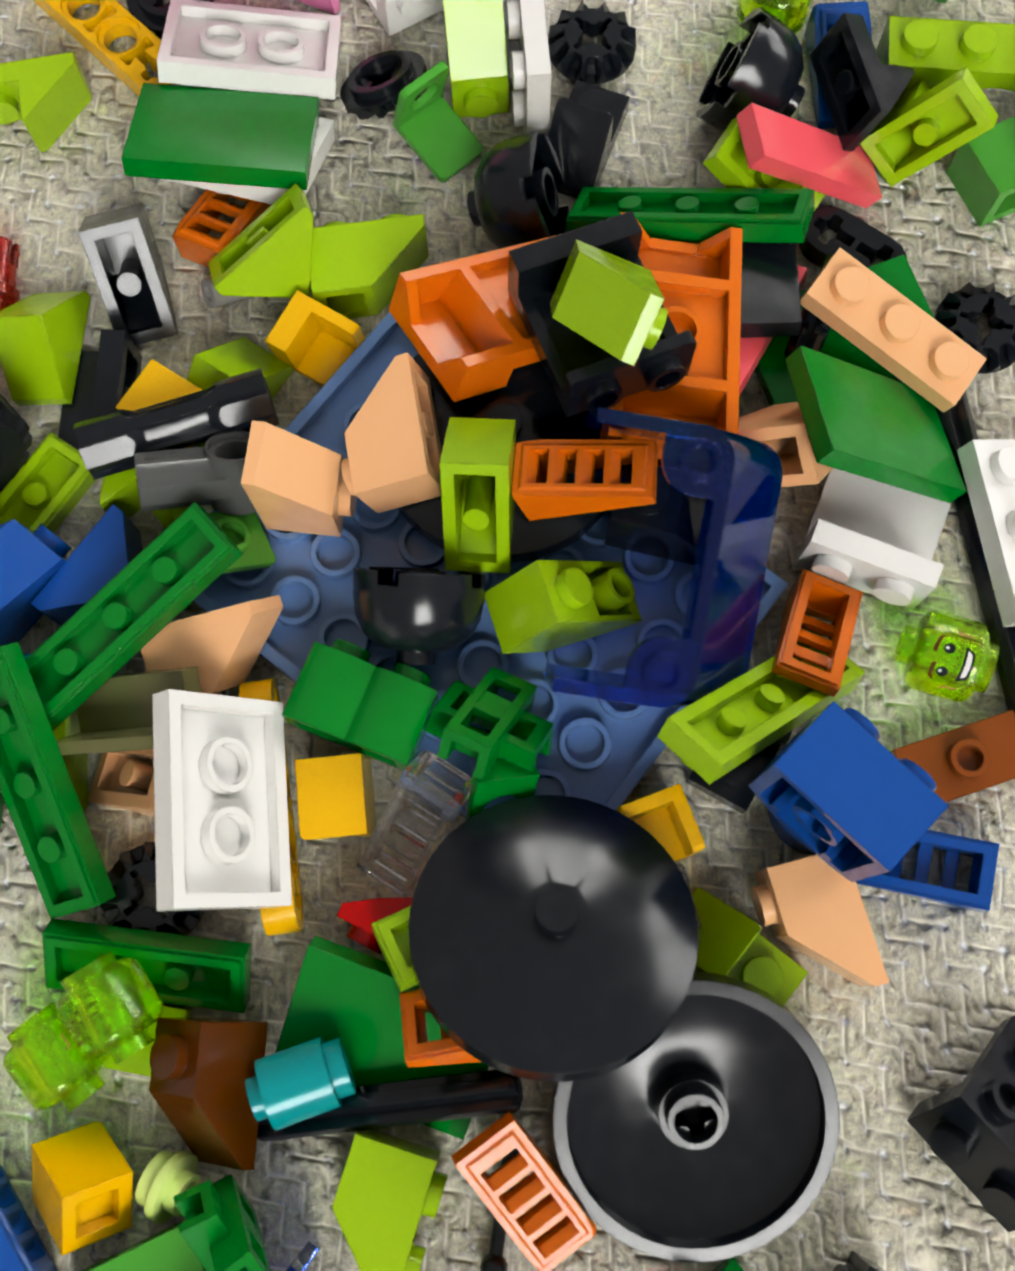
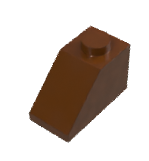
(201, 1084)

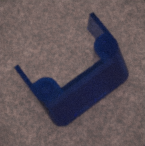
(741, 494)

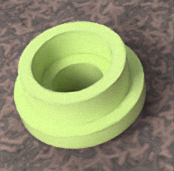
(162, 1179)

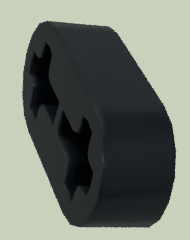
(852, 235)

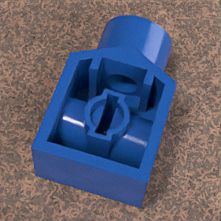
(847, 795)

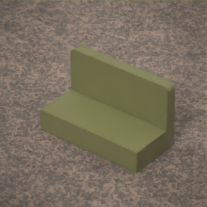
(122, 711)

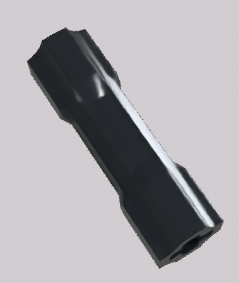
(229, 404)

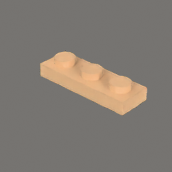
(892, 330)

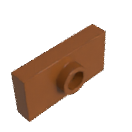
(967, 756)

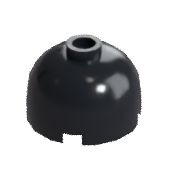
(757, 70)
(518, 191)
(417, 609)

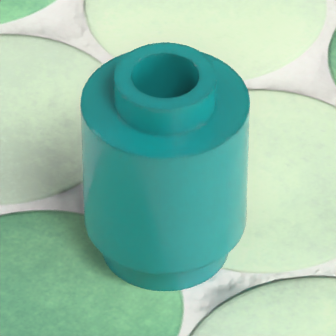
(300, 1082)

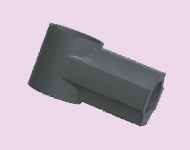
(196, 475)

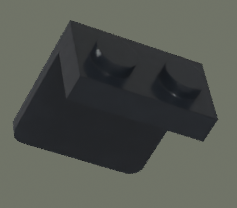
(975, 1126)

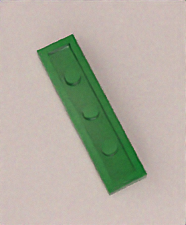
(700, 213)
(129, 611)
(44, 798)

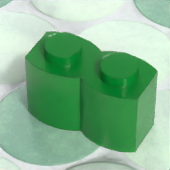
(362, 704)

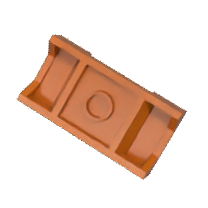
(703, 297)
(464, 321)

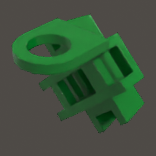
(505, 754)
(222, 1227)

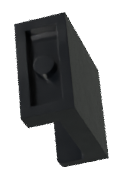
(577, 368)

